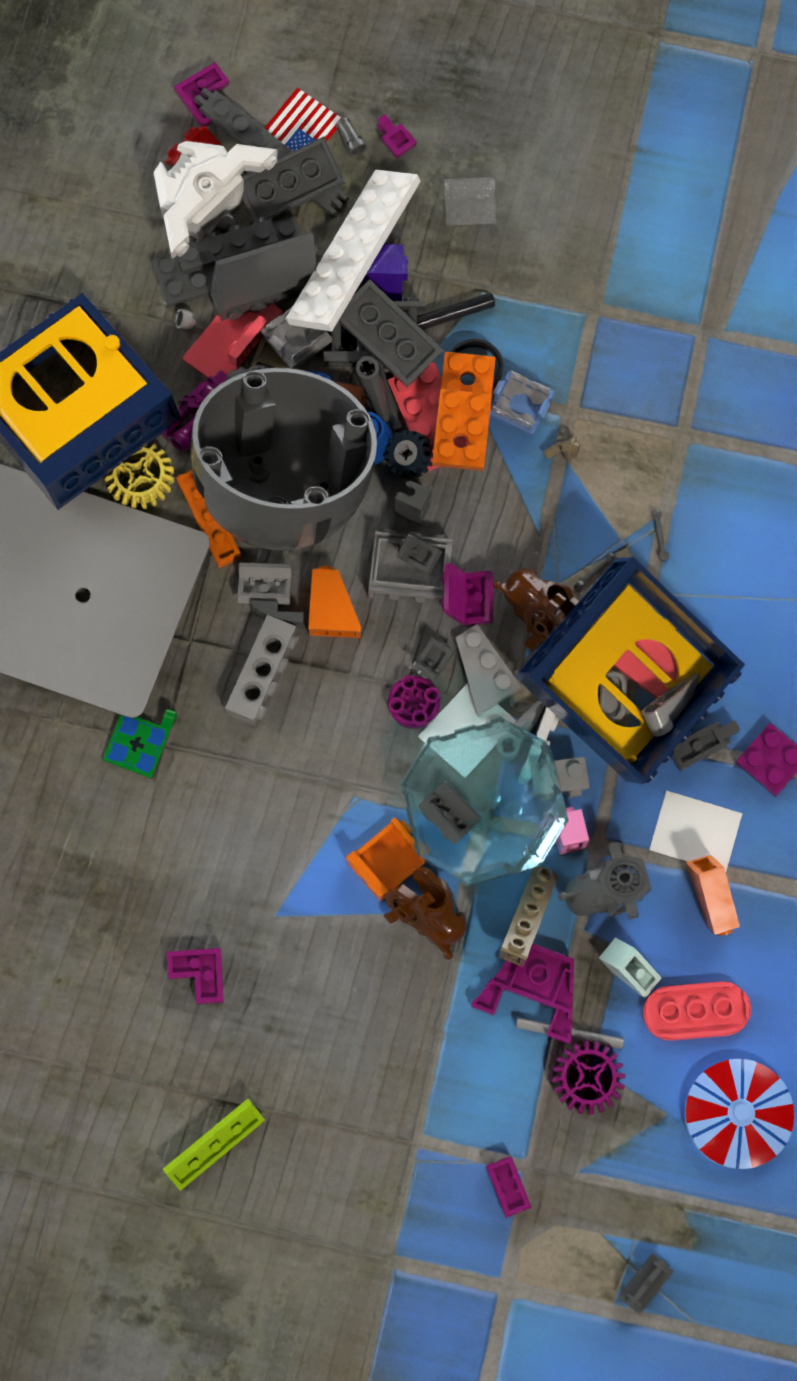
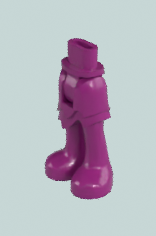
(189, 405)

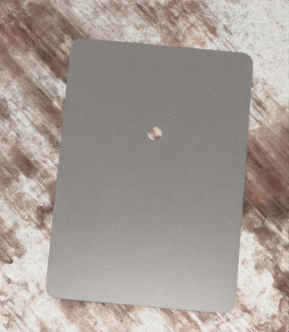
(138, 586)

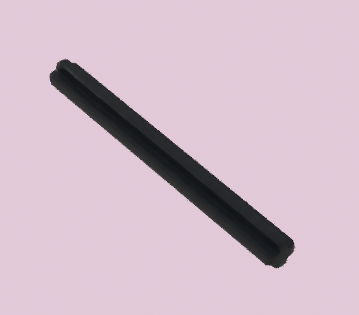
(451, 312)

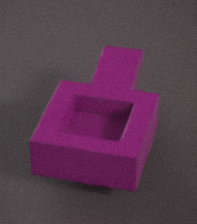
(397, 138)

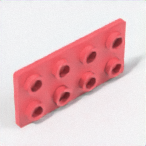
(229, 342)

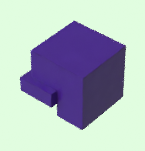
(389, 271)

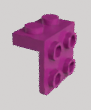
(468, 595)

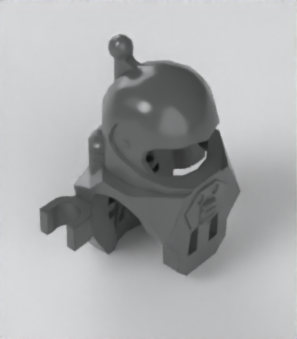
(607, 889)

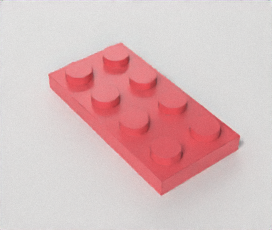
(420, 405)

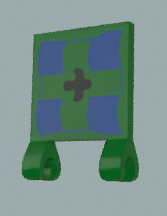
(139, 743)

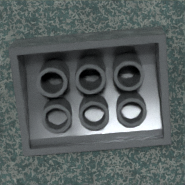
(263, 277)

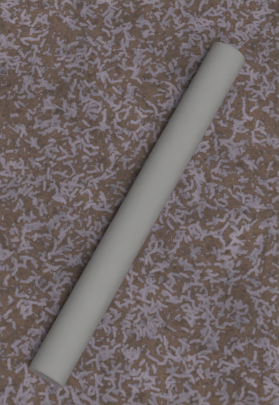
(577, 1034)

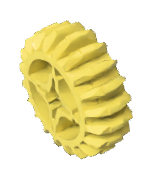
(156, 486)

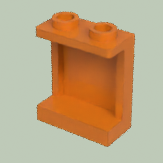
(386, 859)

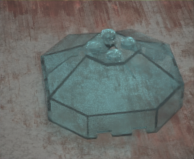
(489, 769)

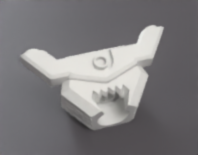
(204, 188)

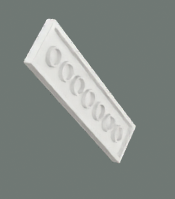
(353, 250)

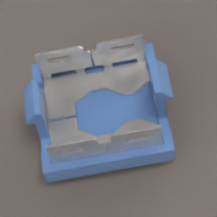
(520, 403)

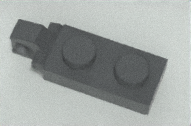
(703, 744)

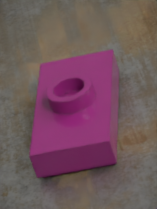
(508, 1186)

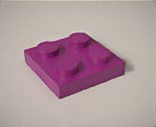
(770, 760)

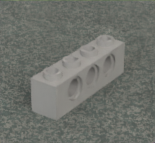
(271, 632)

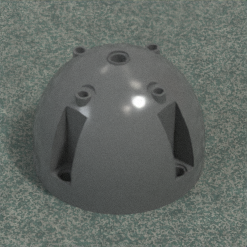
(282, 457)

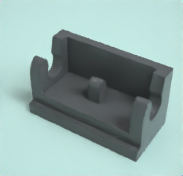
(416, 506)

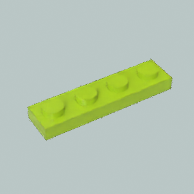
(213, 1144)

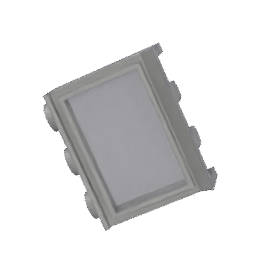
(400, 578)

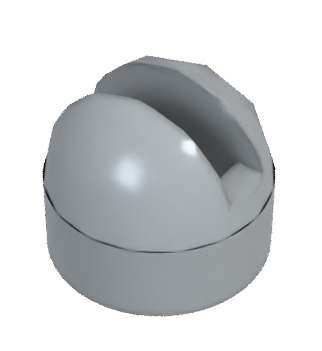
(185, 319)

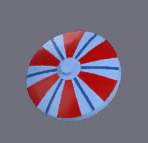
(739, 1114)

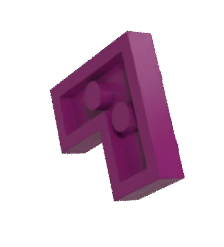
(209, 78)
(205, 967)

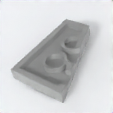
(485, 671)

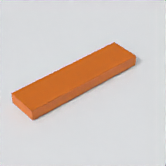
(221, 542)

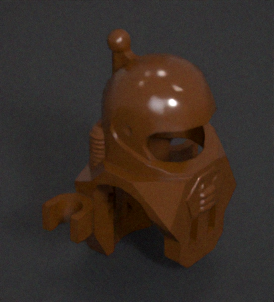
(537, 603)
(429, 914)

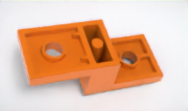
(464, 411)

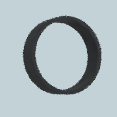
(485, 345)

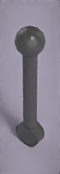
(663, 555)
(610, 557)

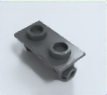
(646, 1283)

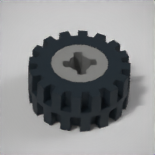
(411, 463)

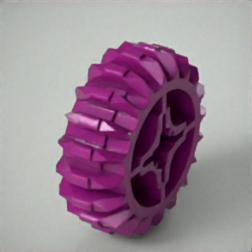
(596, 1088)

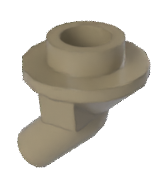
(569, 448)

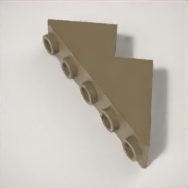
(528, 916)

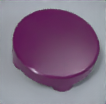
(414, 702)

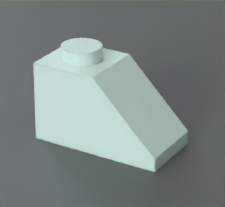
(630, 967)

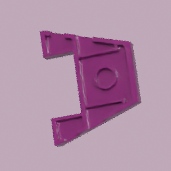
(543, 979)

